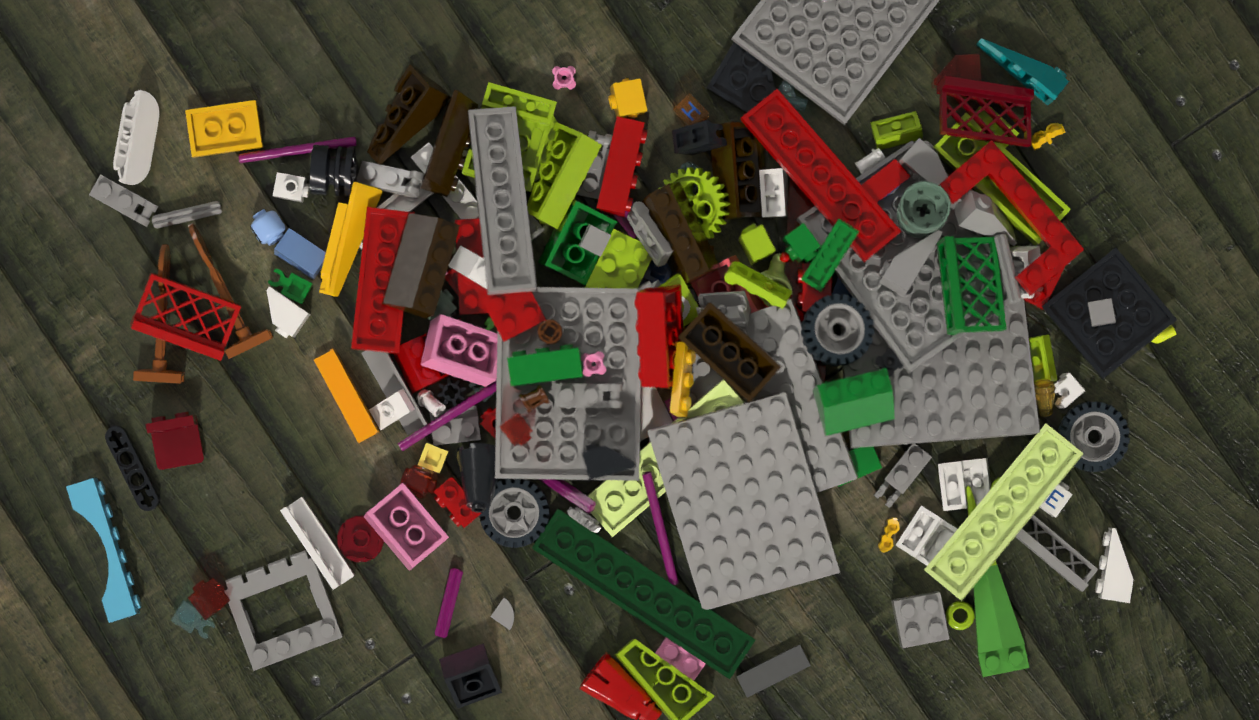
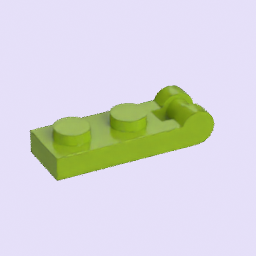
(757, 284)

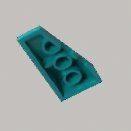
(1029, 72)

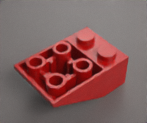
(409, 362)

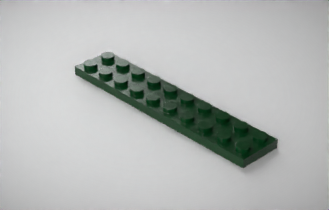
(643, 593)

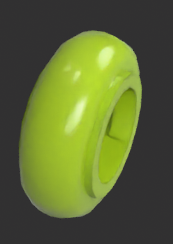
(958, 605)

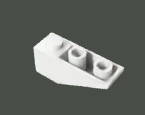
(1116, 576)

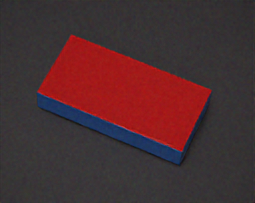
(886, 181)

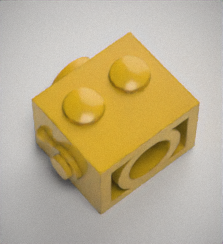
(627, 98)

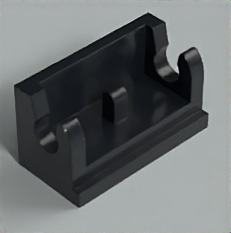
(697, 138)

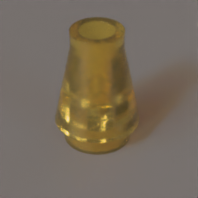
(1045, 397)

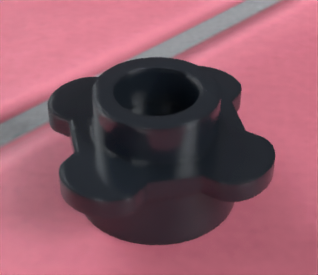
(882, 362)

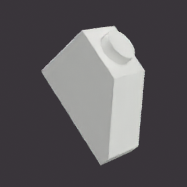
(469, 265)
(285, 314)

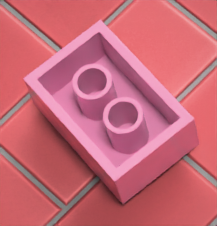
(461, 350)
(406, 526)

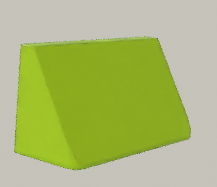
(896, 130)
(1042, 358)

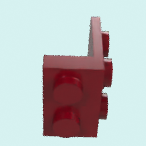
(176, 441)

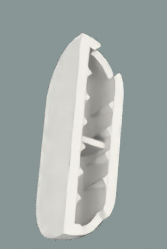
(136, 138)

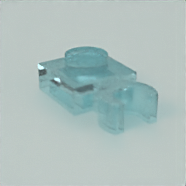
(189, 618)

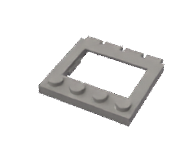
(291, 642)

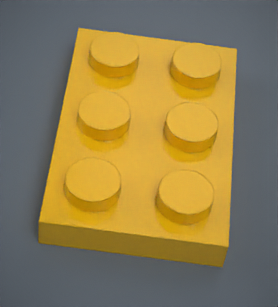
(224, 128)

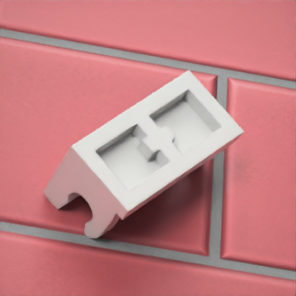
(774, 193)
(1068, 388)

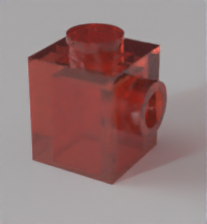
(517, 430)
(208, 598)

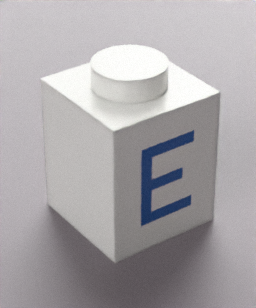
(1057, 500)

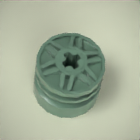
(927, 197)

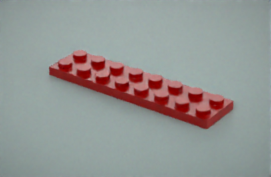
(819, 173)

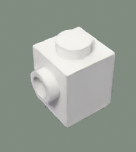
(291, 187)

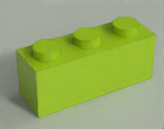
(756, 243)

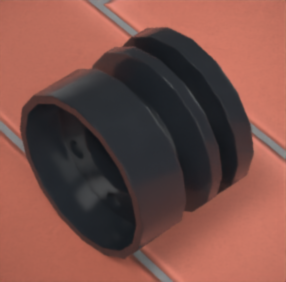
(332, 170)

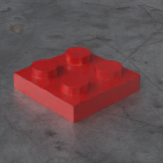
(513, 312)

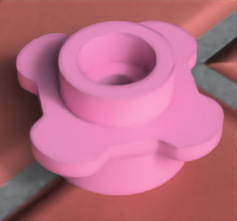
(559, 82)
(588, 359)

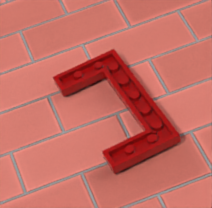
(1061, 243)

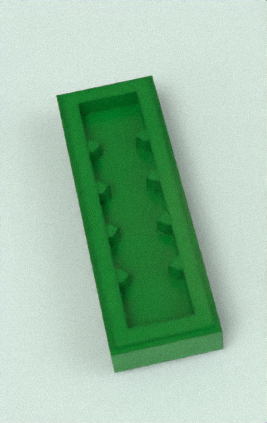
(830, 255)

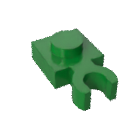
(294, 286)

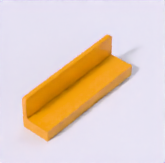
(346, 395)

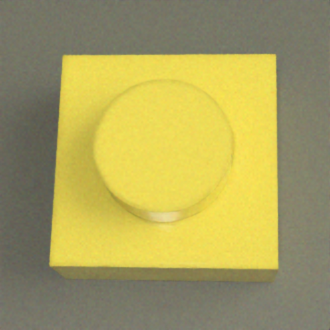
(433, 458)

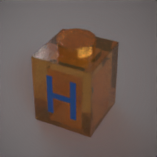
(690, 111)

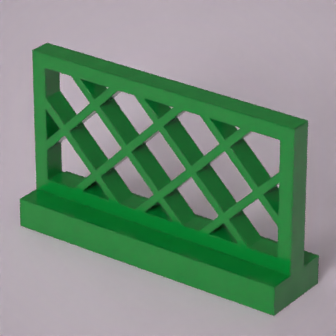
(952, 281)

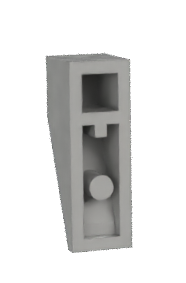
(924, 164)
(982, 216)
(906, 265)

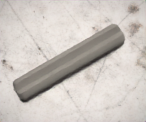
(187, 214)
(1007, 268)

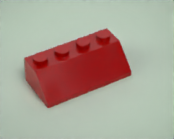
(658, 329)

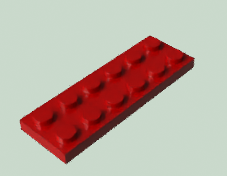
(375, 324)

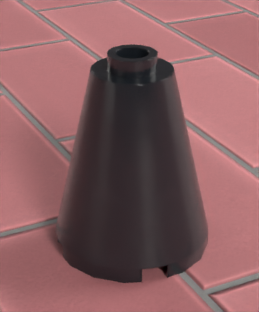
(477, 475)

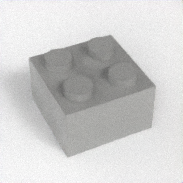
(920, 619)

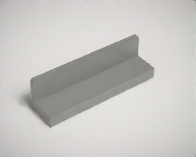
(391, 382)

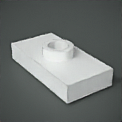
(391, 409)

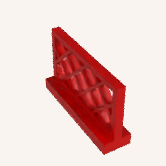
(179, 336)

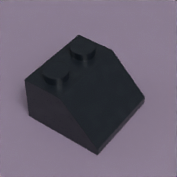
(604, 461)
(470, 675)

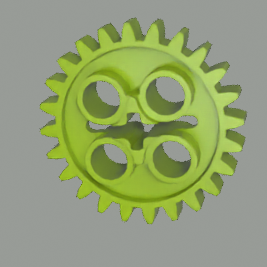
(708, 193)

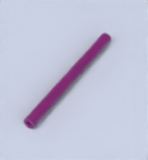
(295, 150)
(448, 416)
(660, 528)

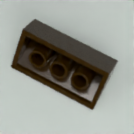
(449, 146)
(738, 170)
(680, 227)
(421, 265)
(729, 351)

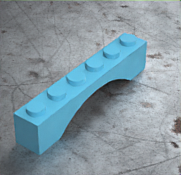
(89, 502)

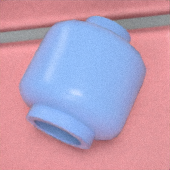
(267, 227)

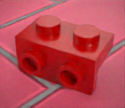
(452, 496)

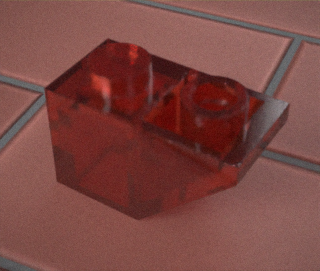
(961, 67)

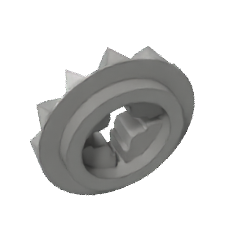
(584, 519)

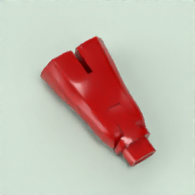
(616, 688)

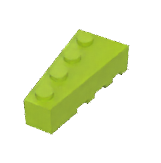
(562, 174)
(666, 685)

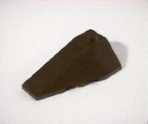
(413, 107)

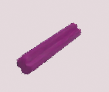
(571, 494)
(448, 602)

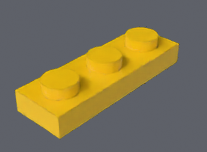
(682, 380)

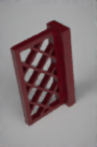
(982, 93)

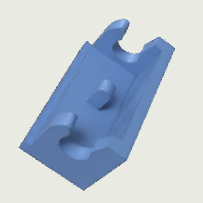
(300, 253)

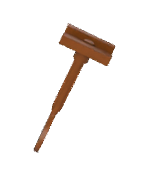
(246, 338)
(159, 368)

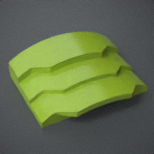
(534, 127)

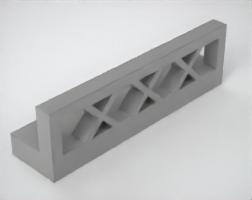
(1051, 559)

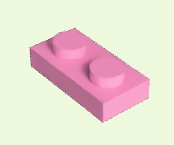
(680, 659)

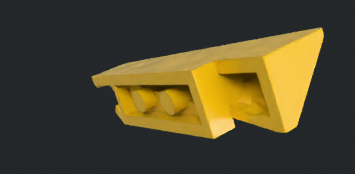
(346, 237)

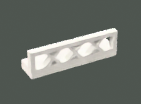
(317, 543)

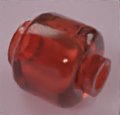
(419, 481)

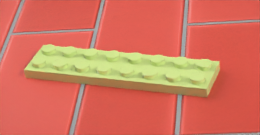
(624, 500)
(1003, 511)

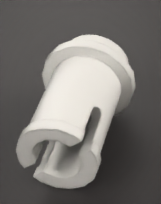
(870, 160)
(426, 399)

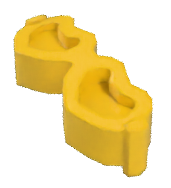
(1045, 136)
(886, 541)

